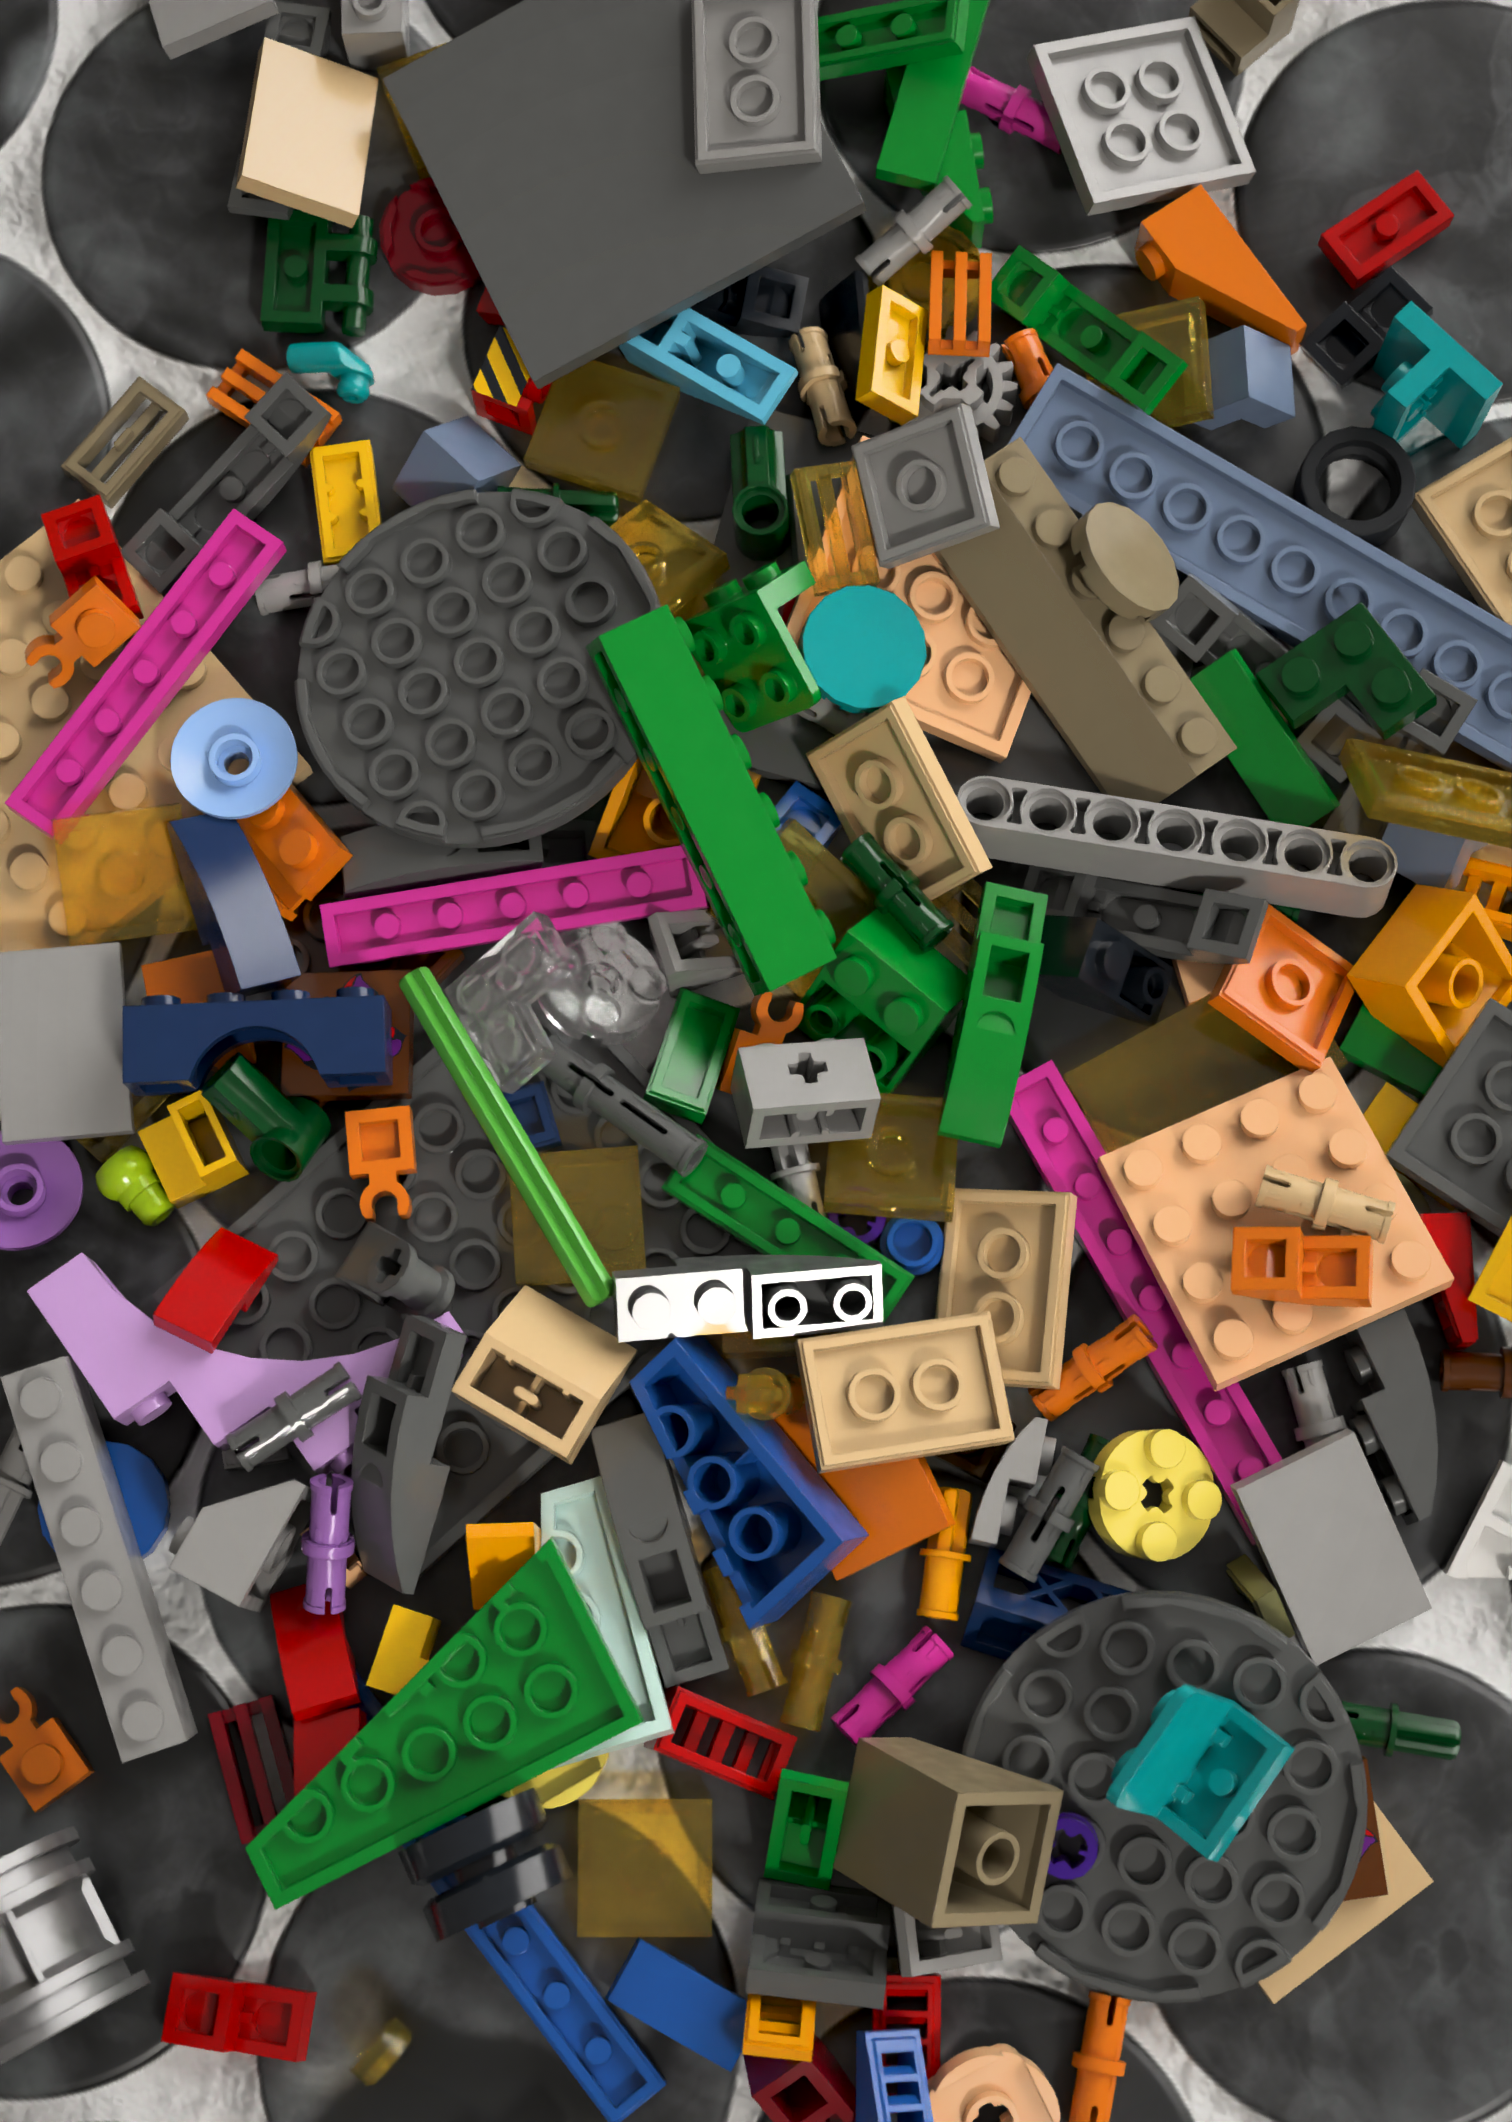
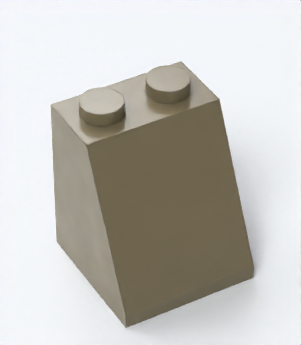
(947, 1834)

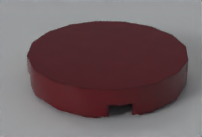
(425, 244)

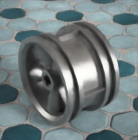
(54, 1945)

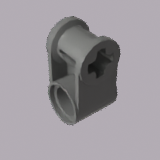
(394, 1274)

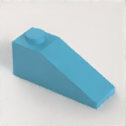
(712, 365)

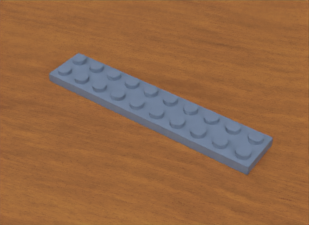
(1266, 548)

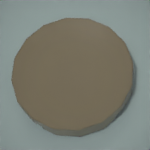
(1125, 562)

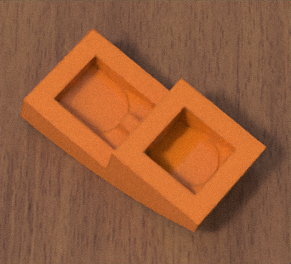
(1302, 1269)

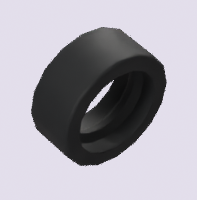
(1374, 449)

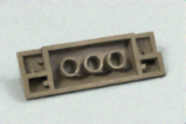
(1094, 673)

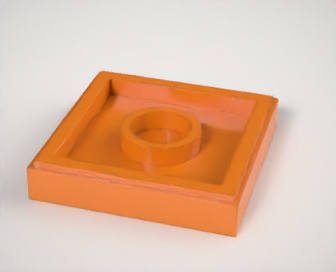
(1288, 992)

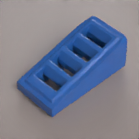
(912, 2096)

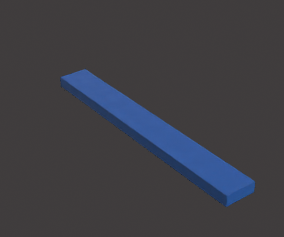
(557, 1994)

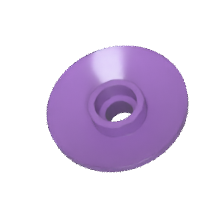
(57, 1192)

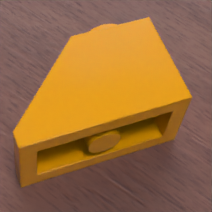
(497, 1554)

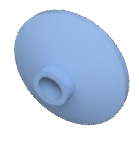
(229, 732)

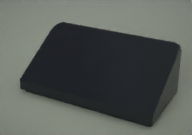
(843, 320)

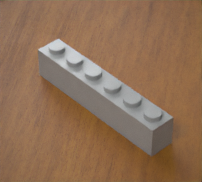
(99, 1557)

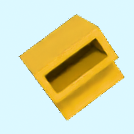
(192, 1150)
(402, 1649)

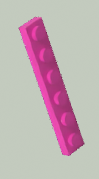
(147, 673)
(492, 906)

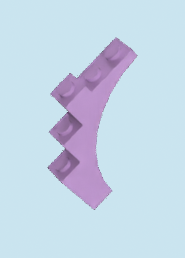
(141, 1365)

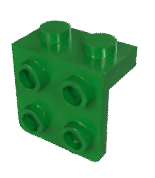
(751, 651)

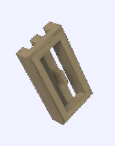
(141, 457)

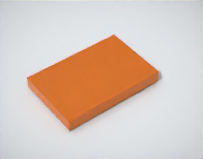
(891, 1500)

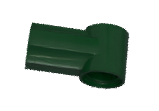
(759, 491)
(281, 1128)

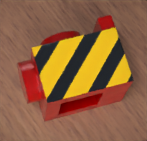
(505, 388)

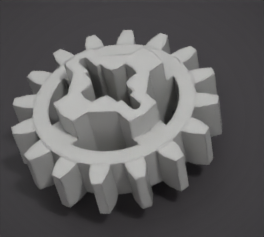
(959, 380)

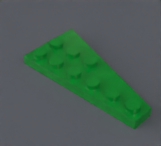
(485, 1714)

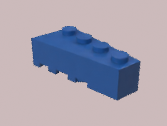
(754, 1490)

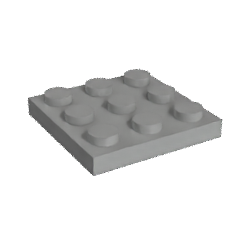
(1140, 115)

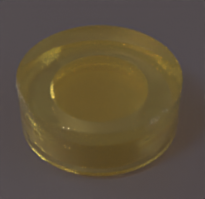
(381, 2052)

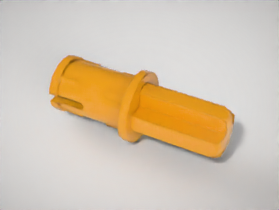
(946, 1560)

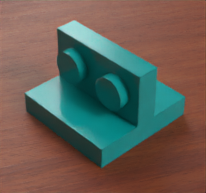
(1430, 379)

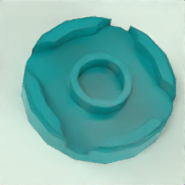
(863, 648)

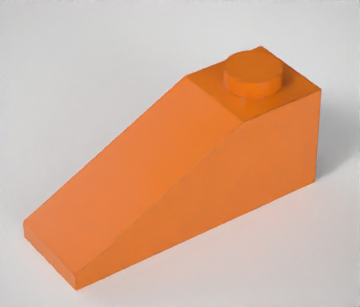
(1202, 255)

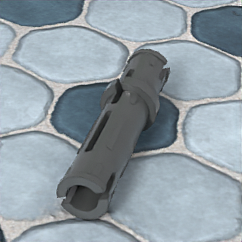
(598, 1090)

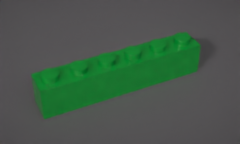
(712, 799)

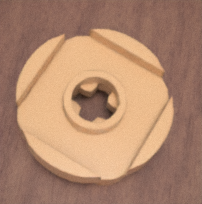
(994, 2077)

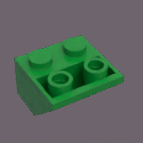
(886, 994)

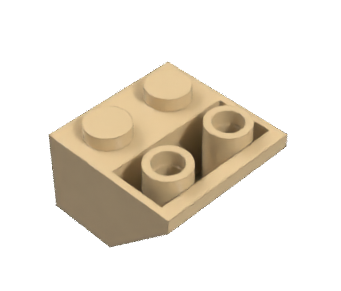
(544, 1373)

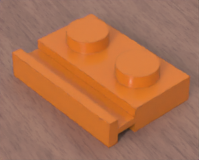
(294, 850)

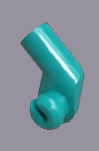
(333, 358)

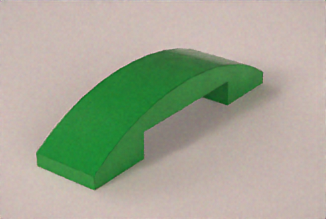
(1085, 331)

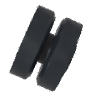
(486, 1865)

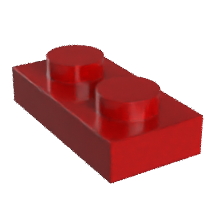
(1385, 229)

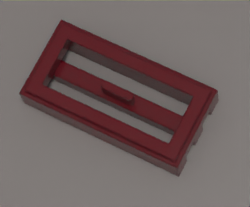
(230, 1767)

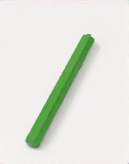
(507, 1137)

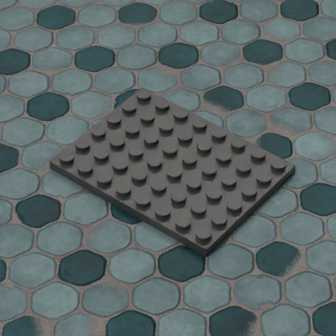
(465, 1226)

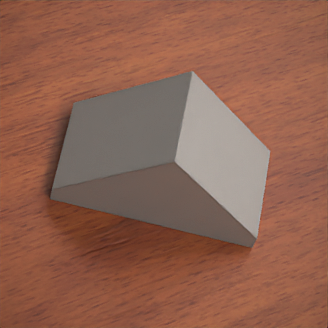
(691, 950)
(934, 1950)

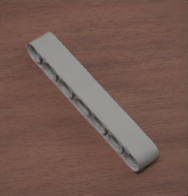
(1201, 834)

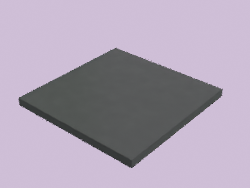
(577, 177)

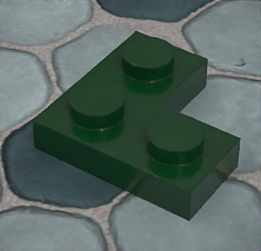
(1352, 659)

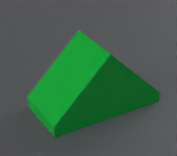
(806, 1829)

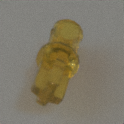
(766, 1393)

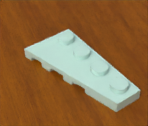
(588, 1541)

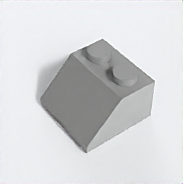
(243, 1543)

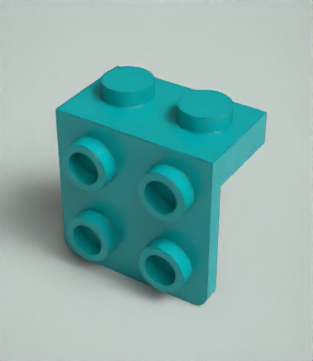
(1199, 1768)

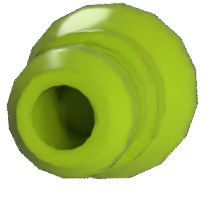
(134, 1184)

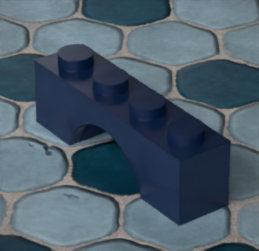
(177, 1044)

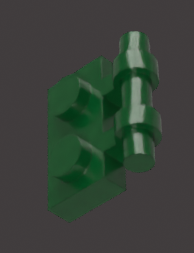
(298, 273)

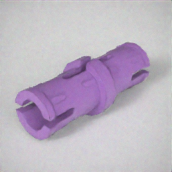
(328, 1544)

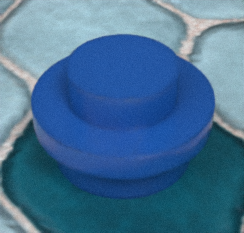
(913, 1244)

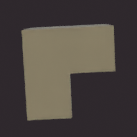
(1243, 29)

